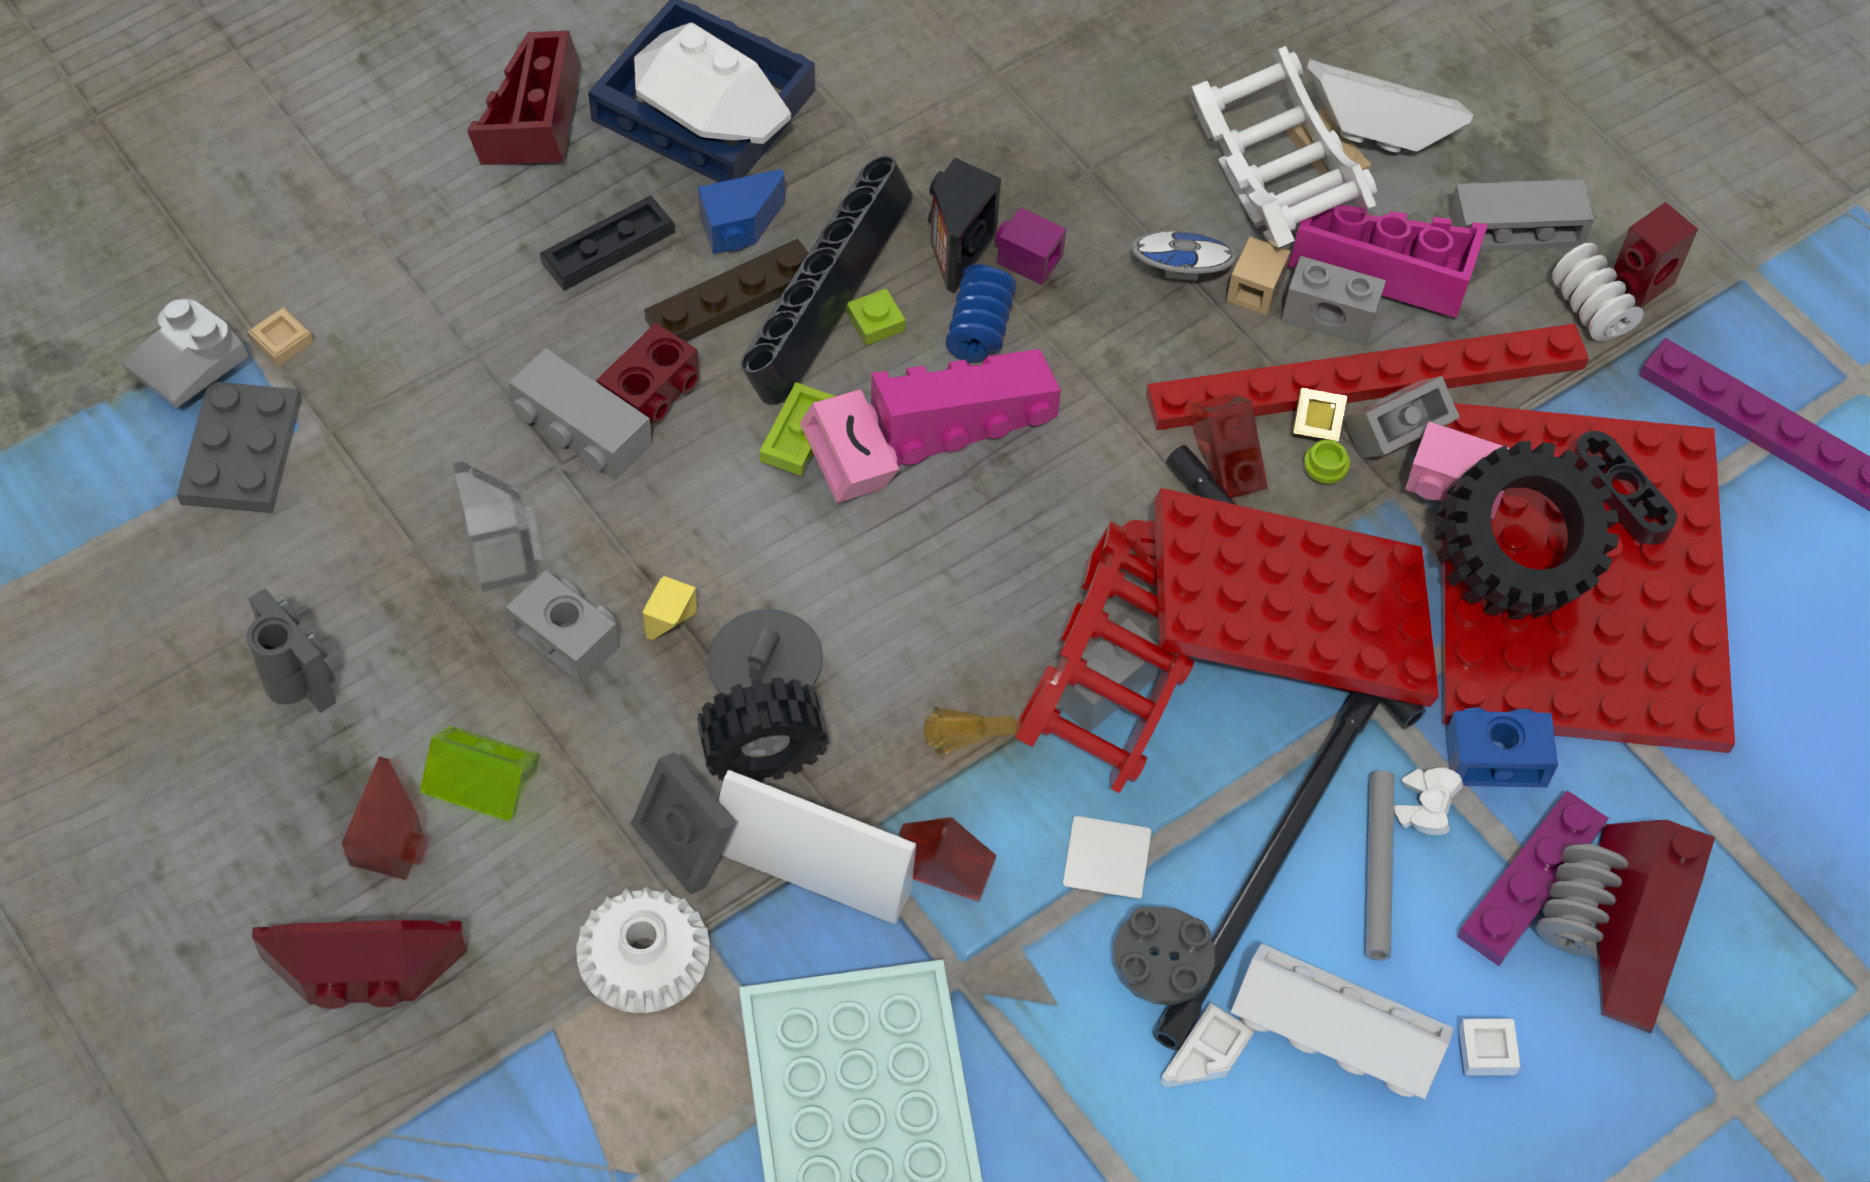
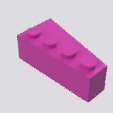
(1418, 260)
(963, 403)

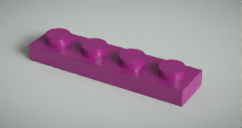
(1526, 882)

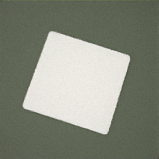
(1107, 857)

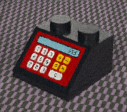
(962, 218)

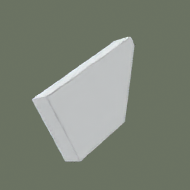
(1209, 1049)

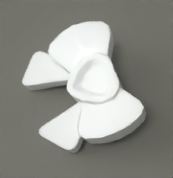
(1436, 790)

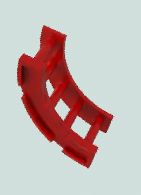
(1088, 621)

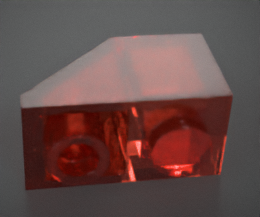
(1230, 443)

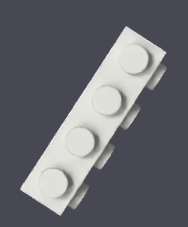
(1342, 1022)

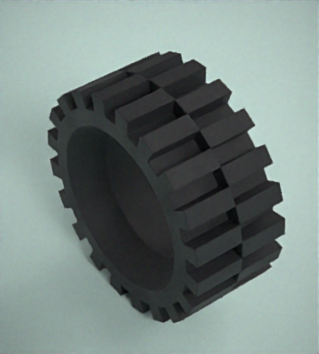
(1487, 568)

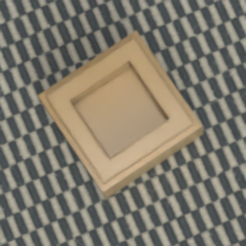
(280, 336)

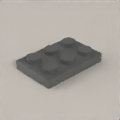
(239, 447)

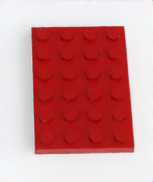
(1293, 598)

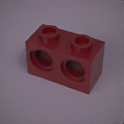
(657, 368)

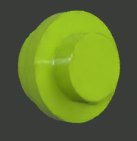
(1327, 462)

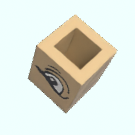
(1258, 276)

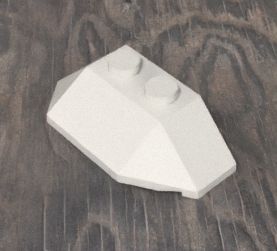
(708, 86)
(1385, 110)

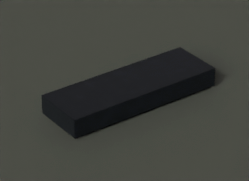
(607, 243)

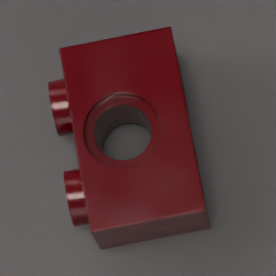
(1654, 253)

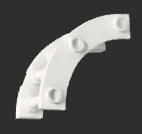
(1299, 203)

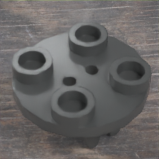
(1168, 934)

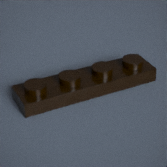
(729, 293)

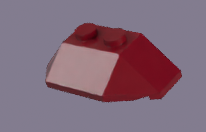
(361, 959)

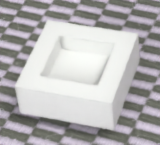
(1489, 1047)

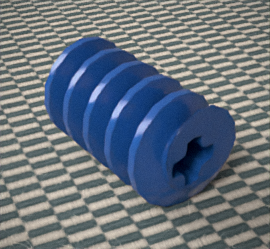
(980, 313)

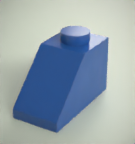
(740, 209)

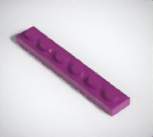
(1760, 420)

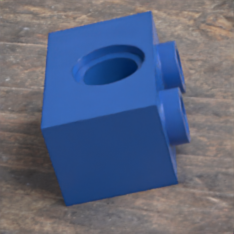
(1479, 762)

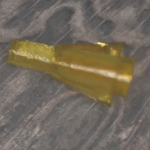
(954, 729)

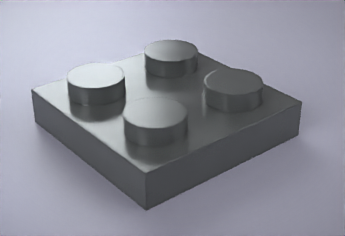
(682, 823)

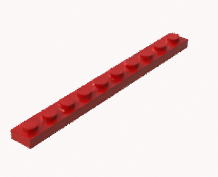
(1377, 373)

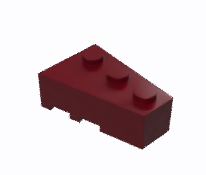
(533, 106)

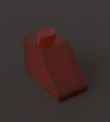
(385, 827)

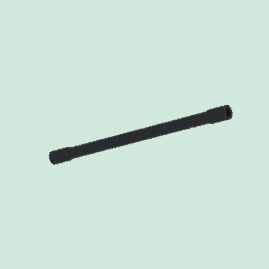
(1351, 722)

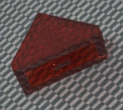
(949, 857)

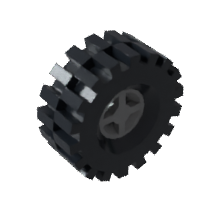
(763, 730)

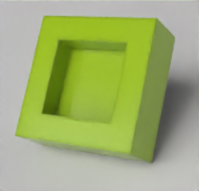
(876, 316)

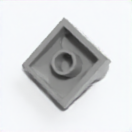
(185, 352)

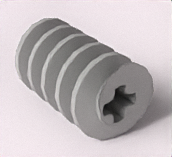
(1578, 896)

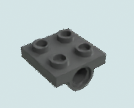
(287, 658)

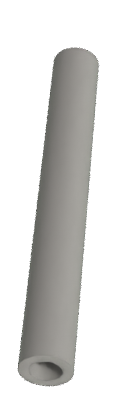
(1380, 866)

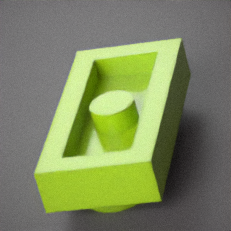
(786, 442)

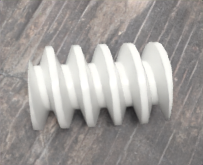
(1596, 294)

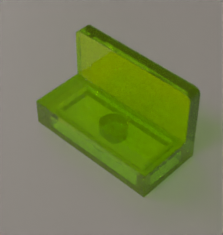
(477, 772)

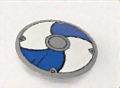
(1184, 253)

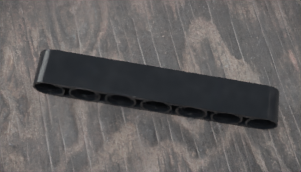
(826, 280)

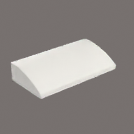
(817, 848)

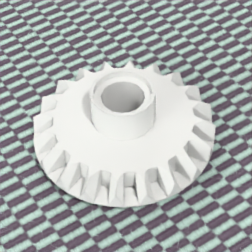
(646, 977)

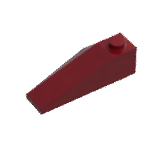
(1648, 914)

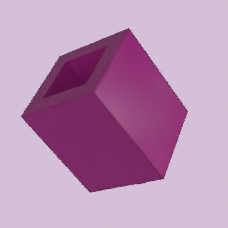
(1030, 245)

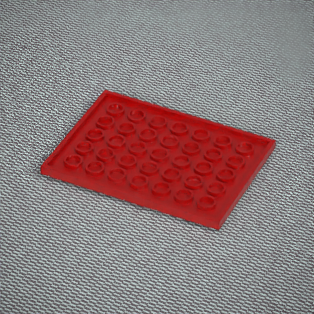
(1638, 650)

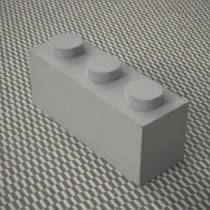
(1525, 213)
(580, 414)

